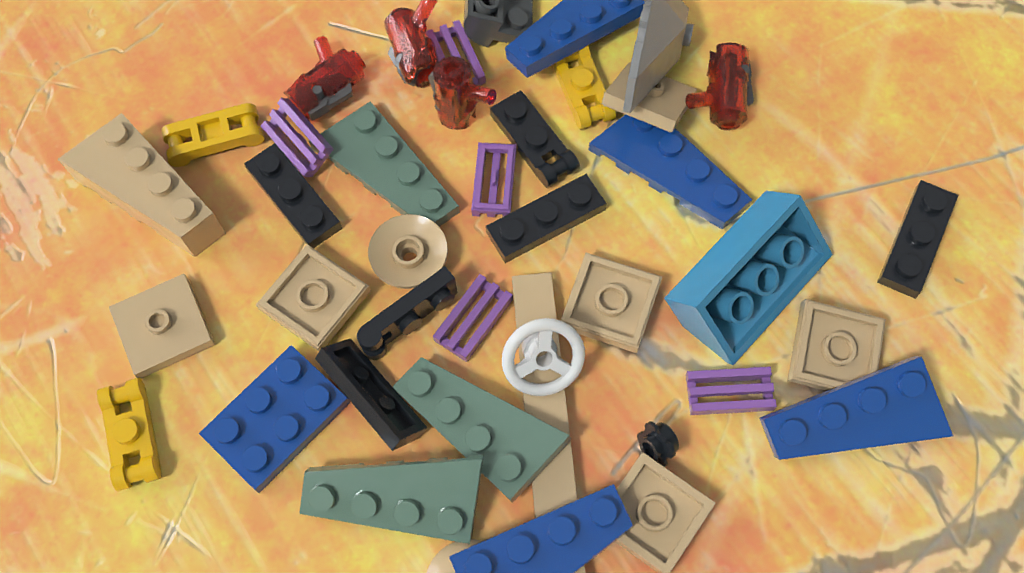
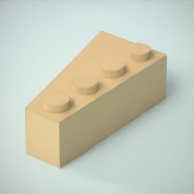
(137, 179)

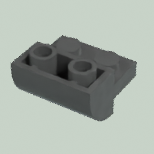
(496, 20)

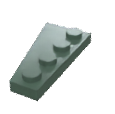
(387, 166)
(479, 423)
(409, 497)

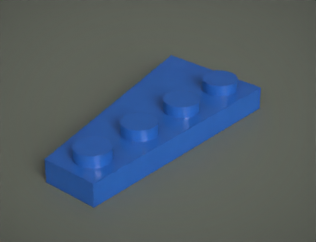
(568, 29)
(672, 166)
(553, 542)

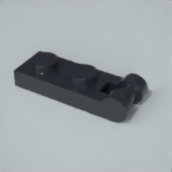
(533, 138)
(407, 313)

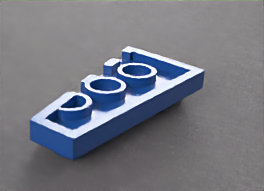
(869, 412)

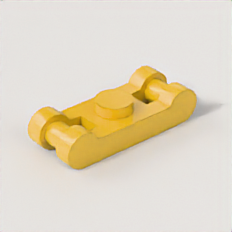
(582, 87)
(212, 133)
(129, 434)

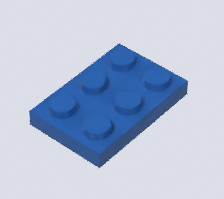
(274, 418)

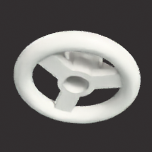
(536, 338)

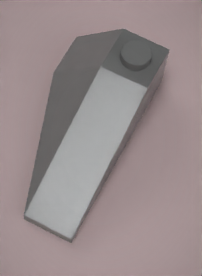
(657, 47)

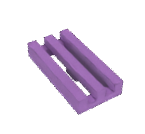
(457, 30)
(288, 148)
(491, 207)
(491, 291)
(765, 388)

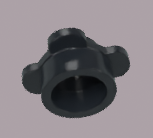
(658, 442)

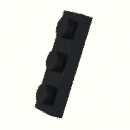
(293, 196)
(545, 218)
(917, 239)
(371, 393)

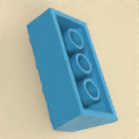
(750, 275)

